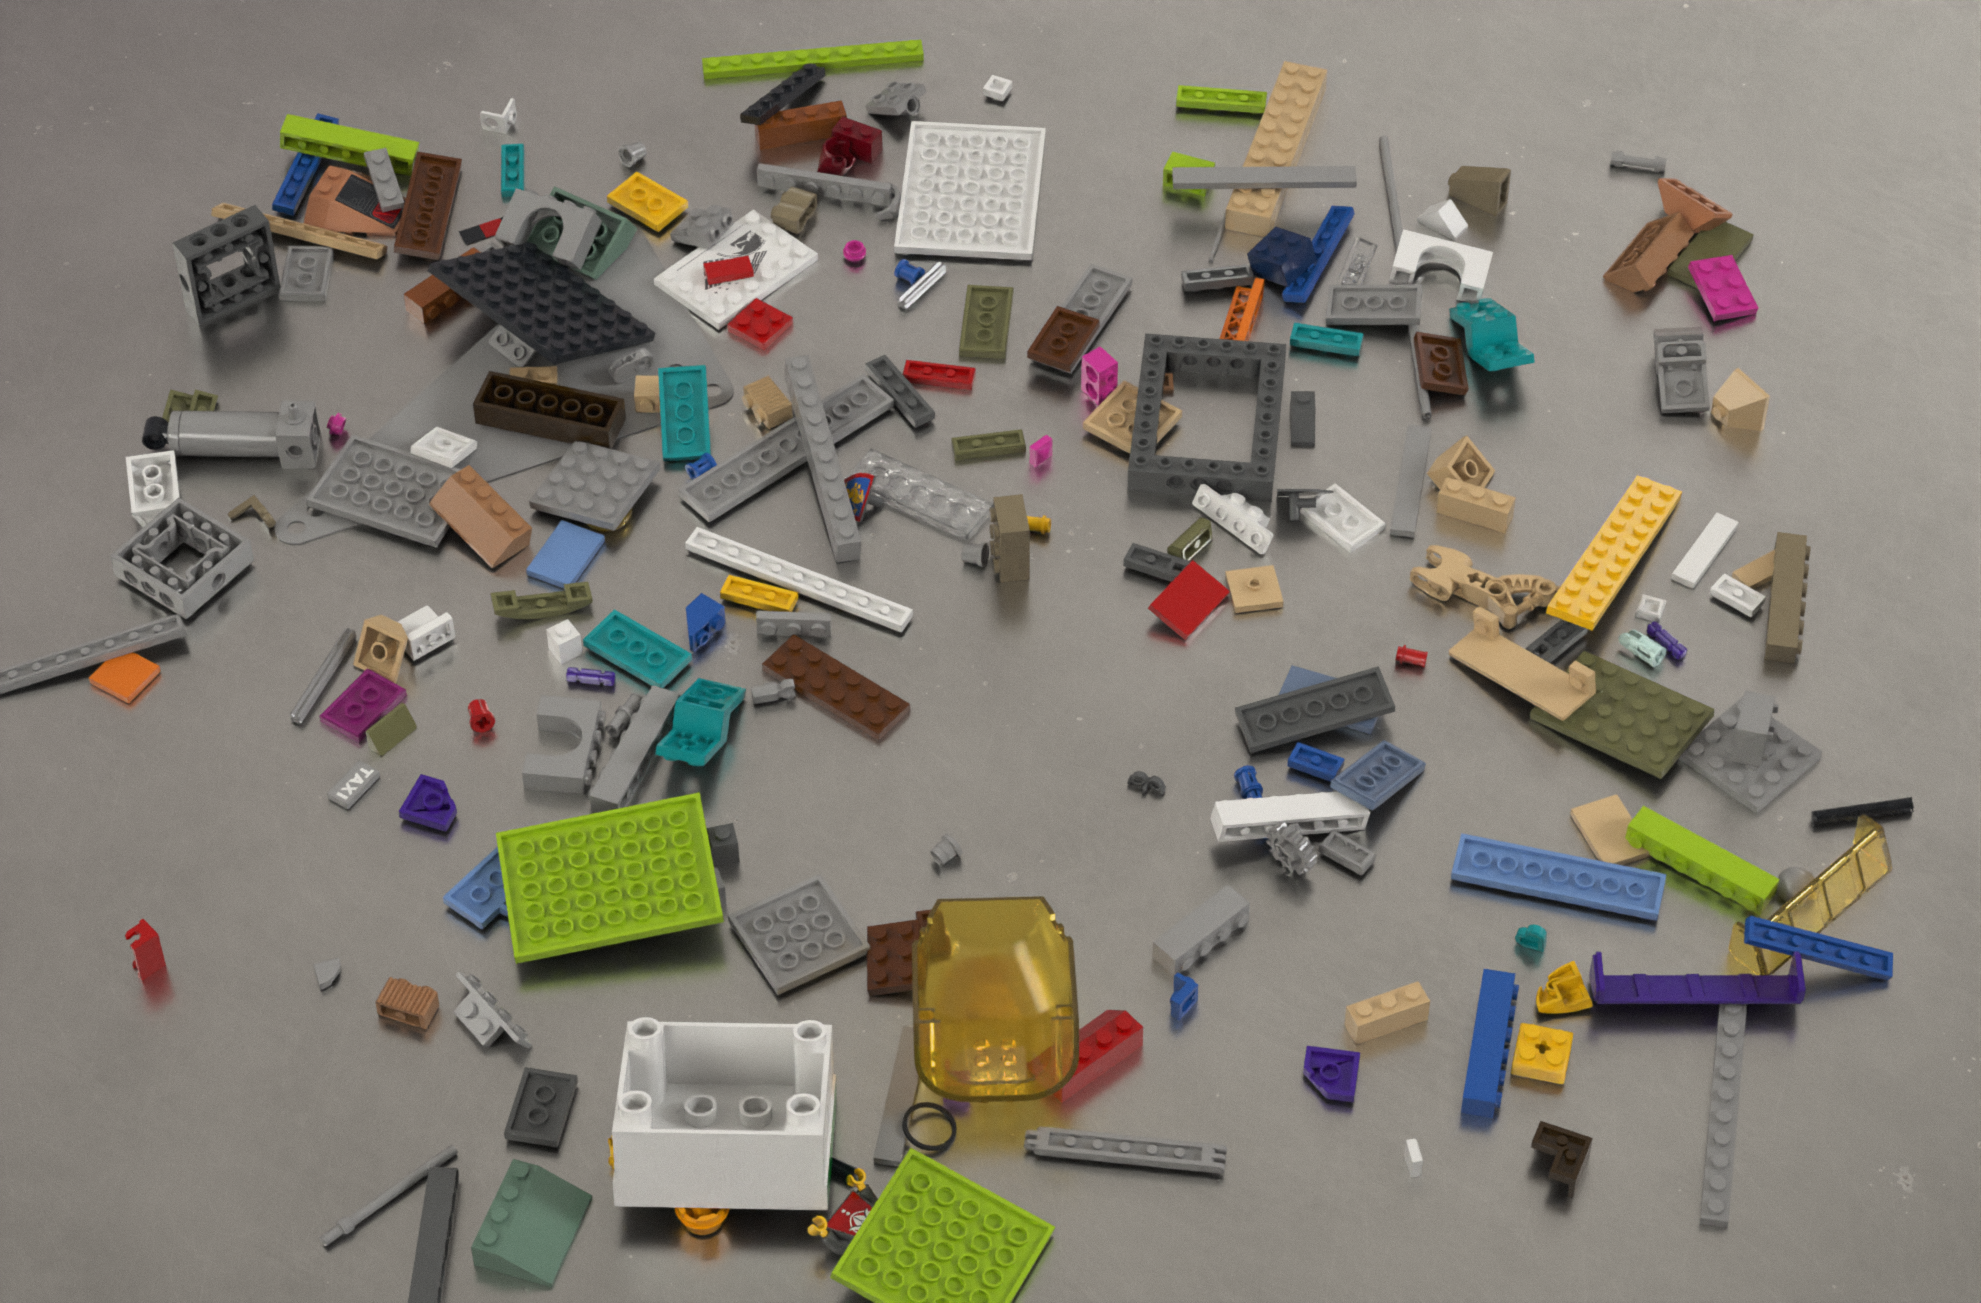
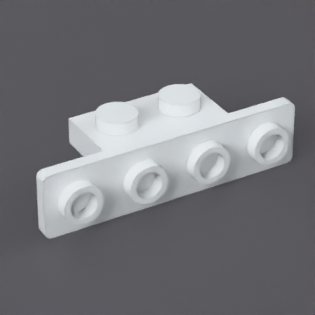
(1236, 516)

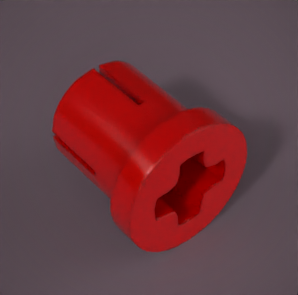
(480, 716)

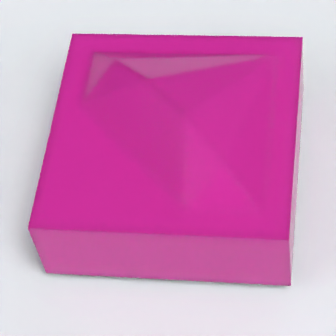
(1040, 450)

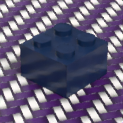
(1281, 256)

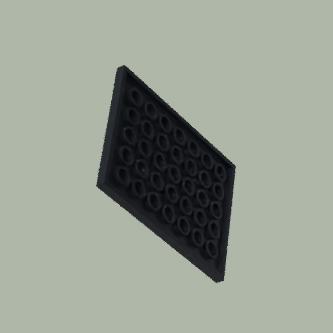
(542, 302)

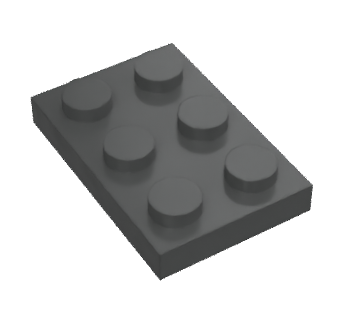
(541, 1107)

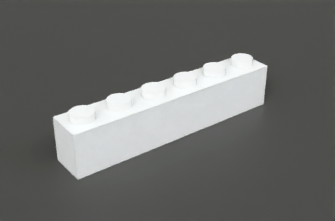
(1308, 812)

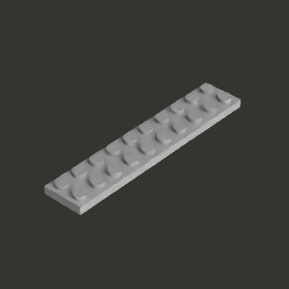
(781, 450)

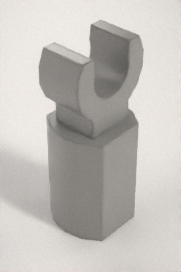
(771, 691)

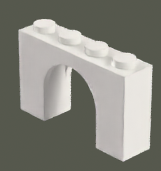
(1420, 249)

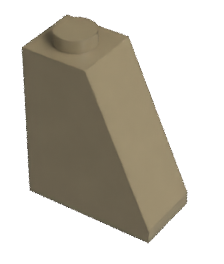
(1481, 187)

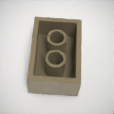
(1010, 538)

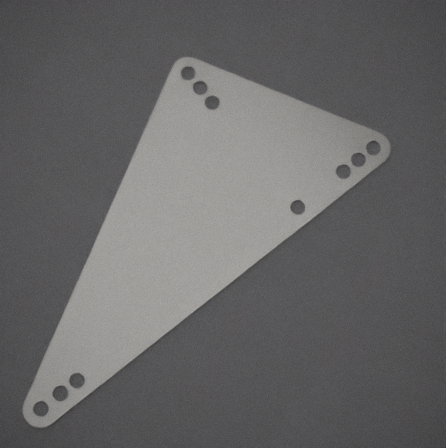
(501, 452)

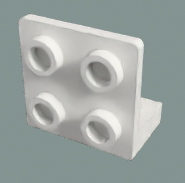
(426, 631)

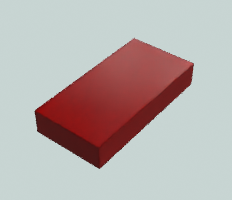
(728, 270)

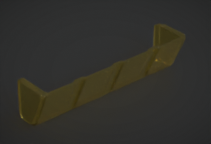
(1824, 896)

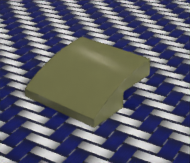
(185, 402)

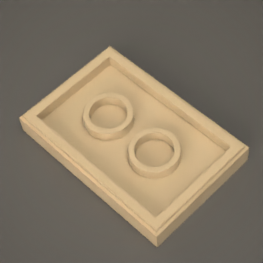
(1605, 828)

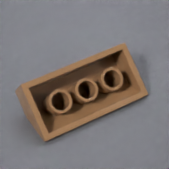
(1650, 253)
(481, 517)

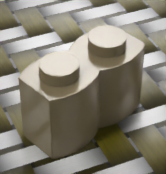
(794, 209)

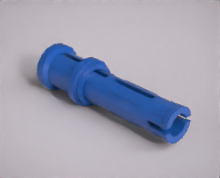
(1249, 785)

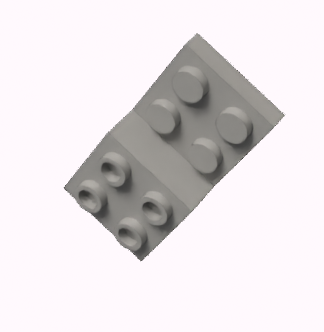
(1681, 369)

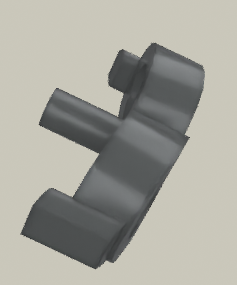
(1153, 782)

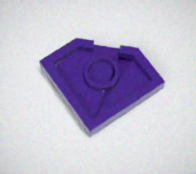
(429, 804)
(1332, 1072)

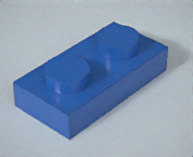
(1315, 762)

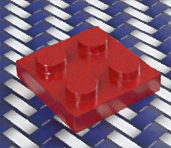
(760, 324)

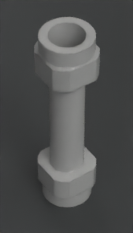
(1618, 158)

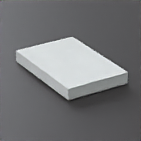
(1344, 518)

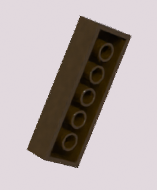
(548, 410)

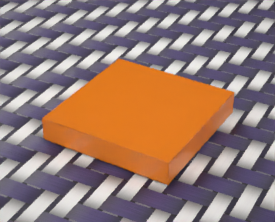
(125, 676)

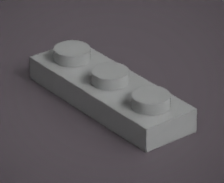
(384, 180)
(794, 623)

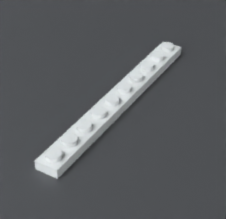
(799, 579)

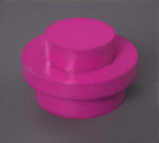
(854, 250)
(336, 424)

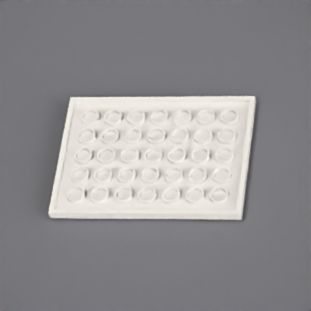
(970, 190)

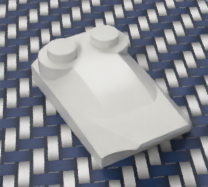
(151, 484)

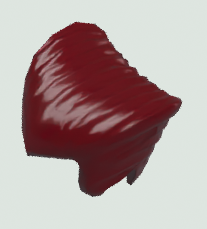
(835, 157)

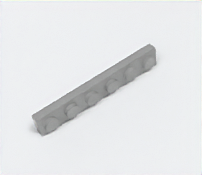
(825, 184)

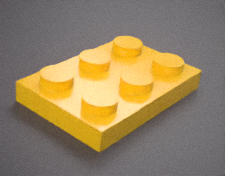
(647, 201)

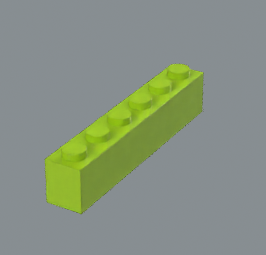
(345, 143)
(1702, 860)

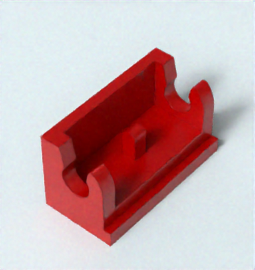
(146, 950)

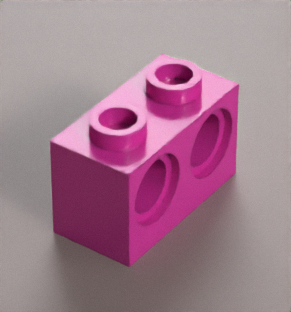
(1098, 375)

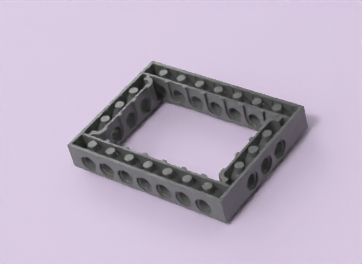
(1215, 356)

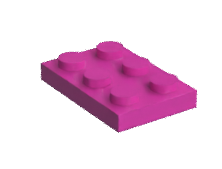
(1723, 287)

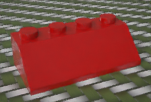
(1101, 1047)

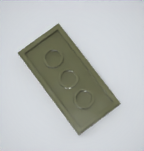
(1713, 243)
(986, 321)

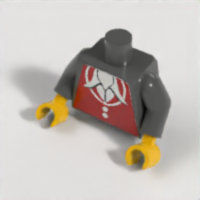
(848, 1217)

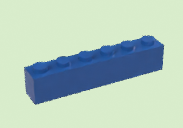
(1488, 1043)

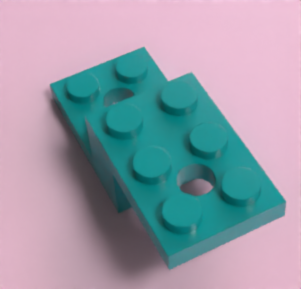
(1491, 334)
(700, 722)

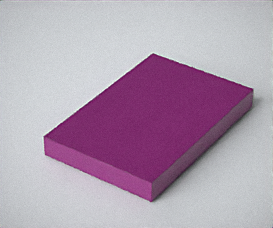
(362, 705)

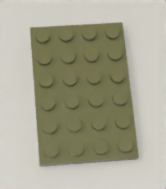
(1632, 718)

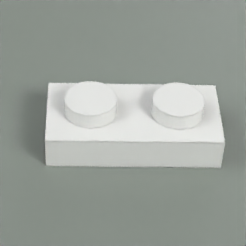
(1737, 595)

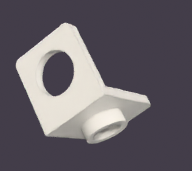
(504, 121)

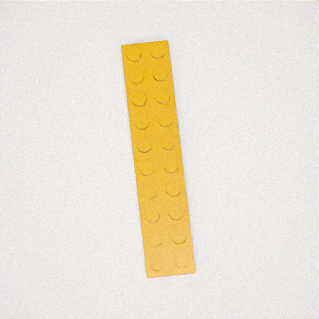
(1614, 553)

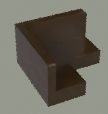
(1570, 1149)

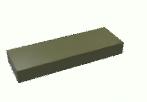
(988, 444)

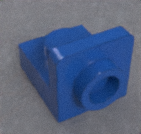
(1184, 996)

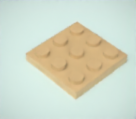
(1116, 414)

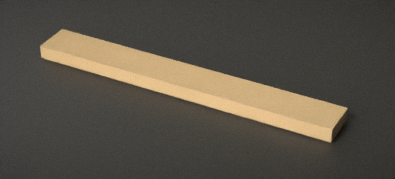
(311, 233)

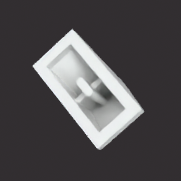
(1444, 219)

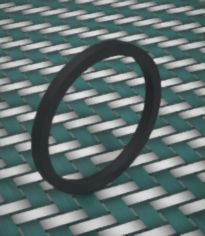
(934, 1106)

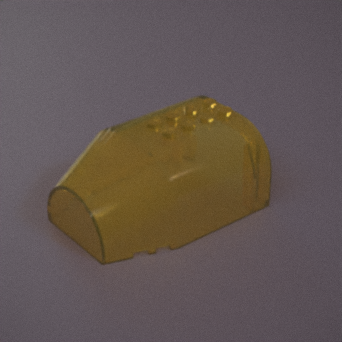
(994, 1000)

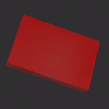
(1188, 600)

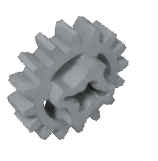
(1291, 848)

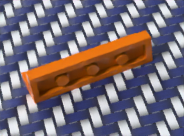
(1249, 308)

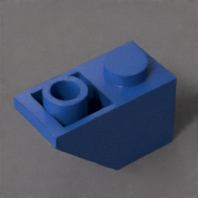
(703, 620)

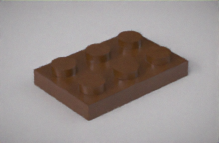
(1063, 338)
(1440, 363)
(891, 956)

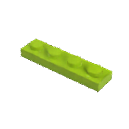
(1221, 99)

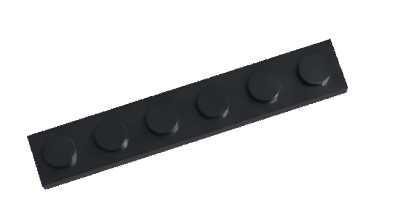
(782, 94)

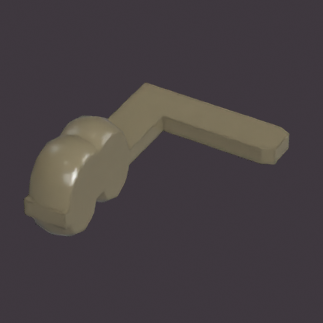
(257, 506)

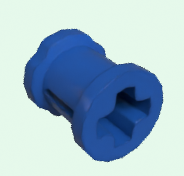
(908, 271)
(701, 466)

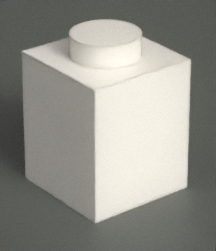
(564, 641)

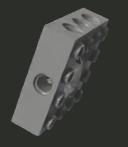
(180, 522)

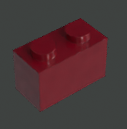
(864, 140)

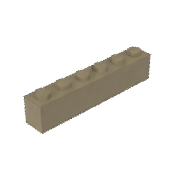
(1786, 597)

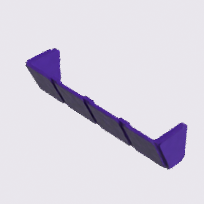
(1698, 988)

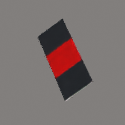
(480, 231)

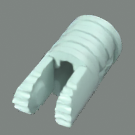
(1643, 647)

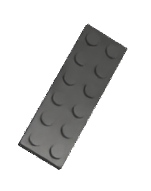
(1314, 709)

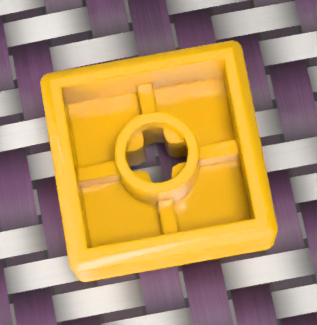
(1528, 1055)

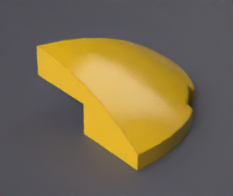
(1563, 991)

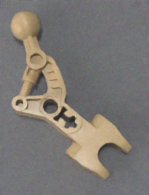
(1457, 577)

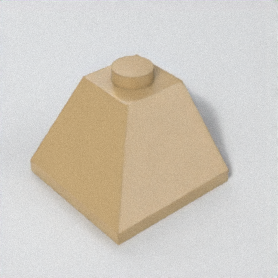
(1741, 403)
(1462, 463)
(381, 647)

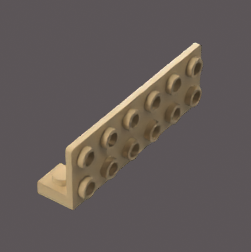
(1522, 670)

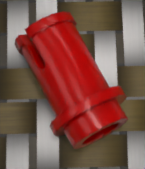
(1411, 656)

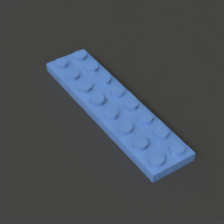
(1558, 876)

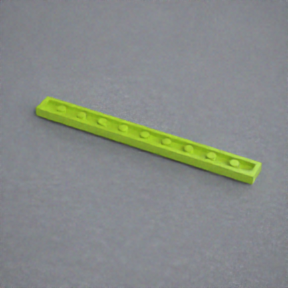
(823, 57)

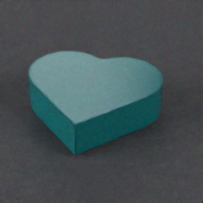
(1532, 937)

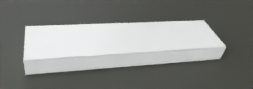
(1704, 550)

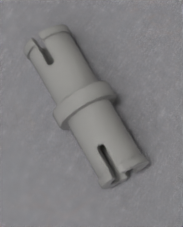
(624, 715)

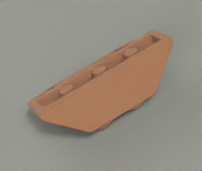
(1694, 207)

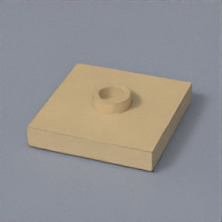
(1254, 589)

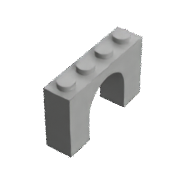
(529, 208)
(572, 770)

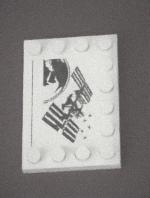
(773, 256)

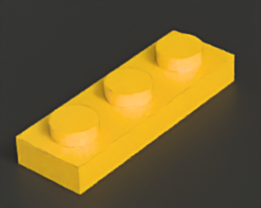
(758, 594)

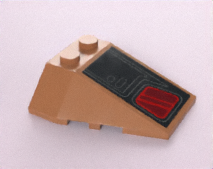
(348, 204)

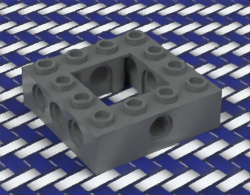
(241, 232)

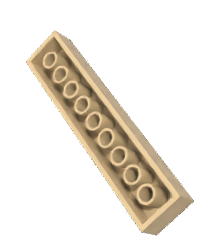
(1277, 144)

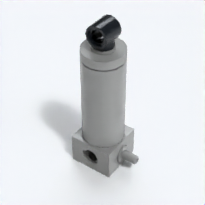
(286, 434)

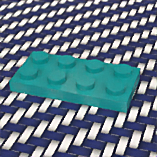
(684, 412)
(637, 649)

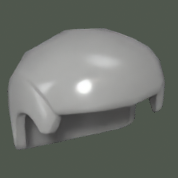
(1792, 881)

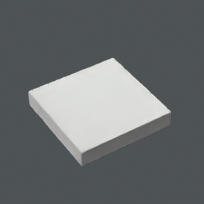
(443, 447)

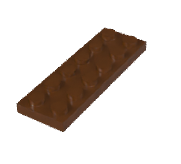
(428, 205)
(836, 687)

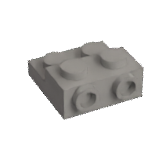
(703, 227)

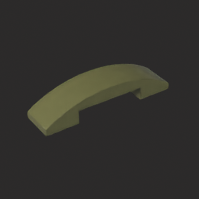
(542, 605)

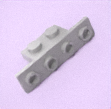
(484, 1017)

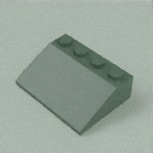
(609, 243)
(530, 1224)

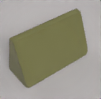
(390, 730)

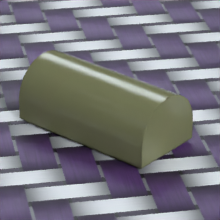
(1192, 540)

